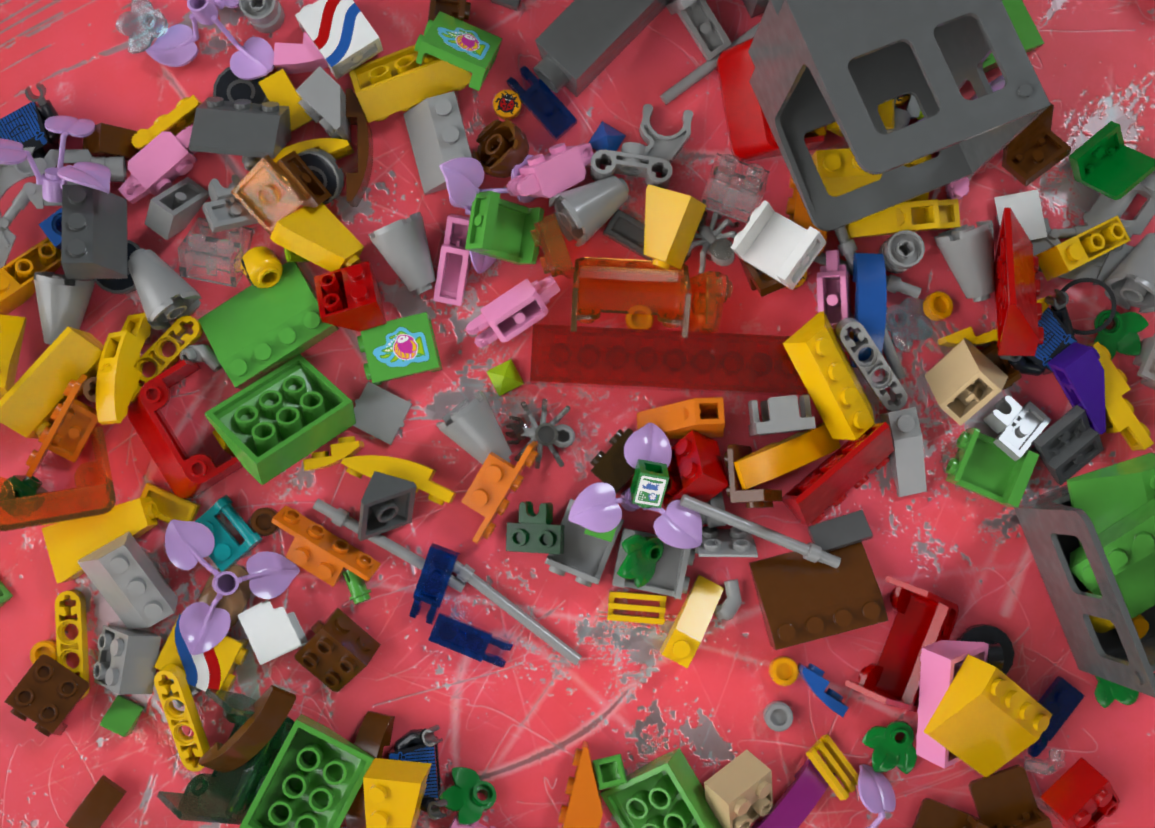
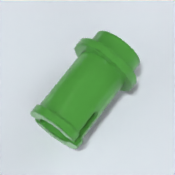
(357, 587)

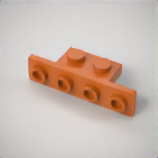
(70, 430)
(493, 485)
(321, 550)

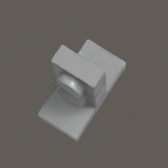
(701, 25)

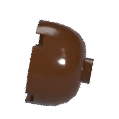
(501, 148)

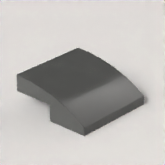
(1068, 445)

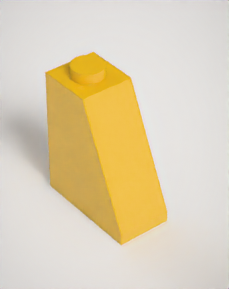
(670, 225)
(318, 238)

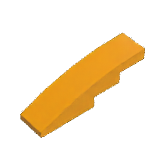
(785, 456)

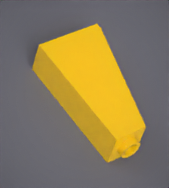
(79, 537)

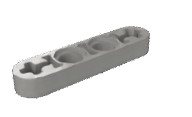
(873, 363)

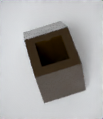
(612, 466)

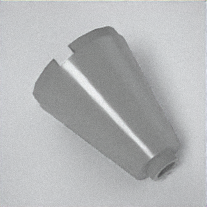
(588, 207)
(407, 251)
(970, 258)
(1135, 277)
(161, 289)
(61, 302)
(475, 429)

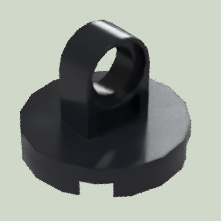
(1000, 647)

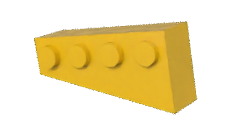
(394, 793)

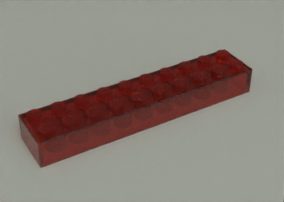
(663, 360)

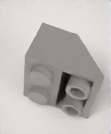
(325, 103)
(126, 660)

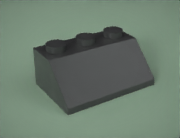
(240, 128)
(93, 234)

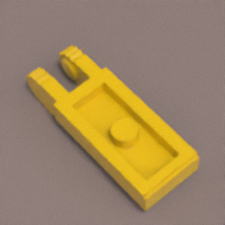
(172, 122)

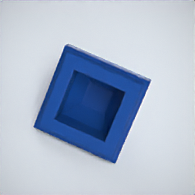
(606, 138)

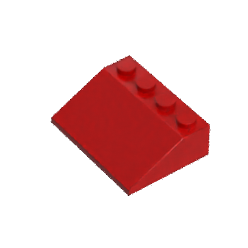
(1016, 291)
(839, 473)

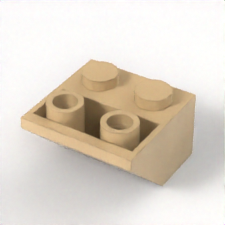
(964, 381)
(740, 791)

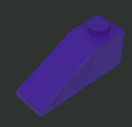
(1082, 381)

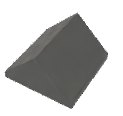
(385, 505)

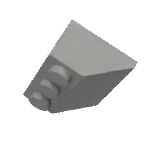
(436, 137)
(130, 582)

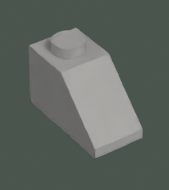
(175, 208)

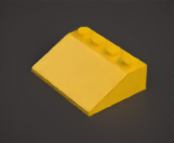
(986, 717)

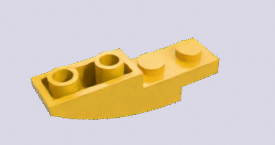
(910, 216)
(116, 372)
(1119, 410)
(403, 469)

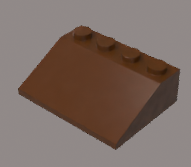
(816, 600)

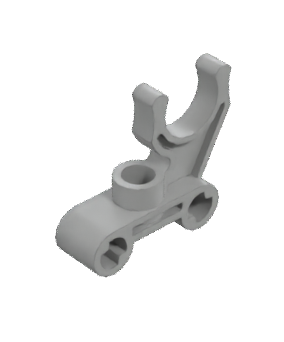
(644, 160)

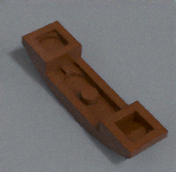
(358, 182)
(254, 734)
(371, 738)

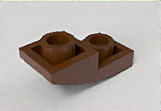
(97, 805)

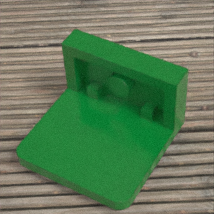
(1108, 164)

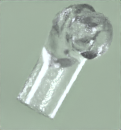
(1047, 766)

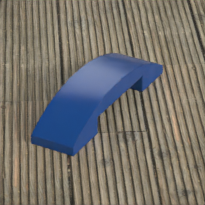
(870, 299)

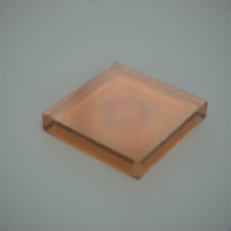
(268, 193)

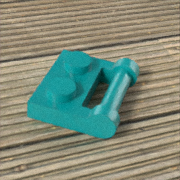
(227, 548)

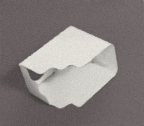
(271, 631)

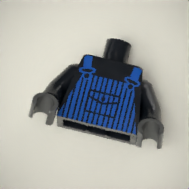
(28, 124)
(1057, 337)
(422, 747)

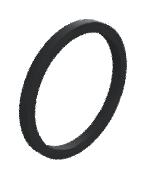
(1113, 300)

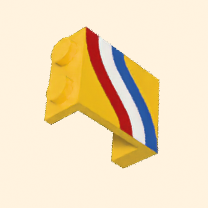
(206, 670)

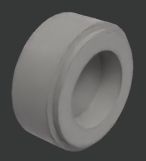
(778, 716)

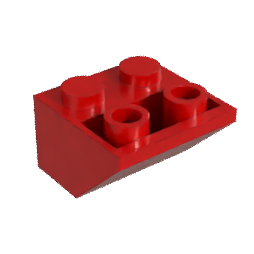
(350, 298)
(695, 469)
(1081, 797)

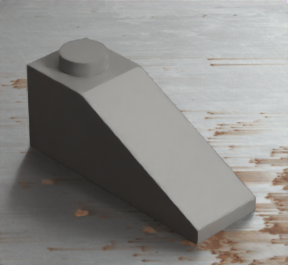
(908, 454)

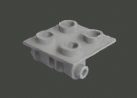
(726, 543)

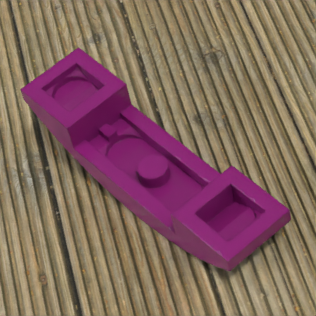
(797, 800)

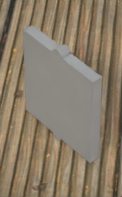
(380, 413)

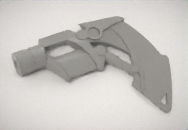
(33, 192)
(1101, 211)

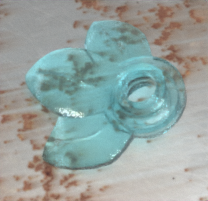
(139, 26)
(910, 324)

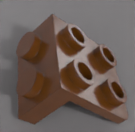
(1034, 149)
(753, 498)
(337, 651)
(47, 695)
(1007, 800)
(938, 815)

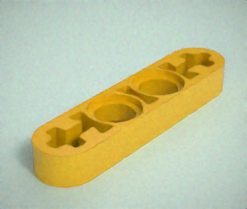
(155, 355)
(80, 643)
(178, 718)

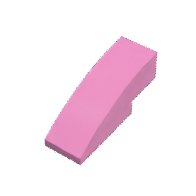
(298, 57)
(453, 262)

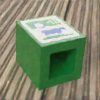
(649, 484)

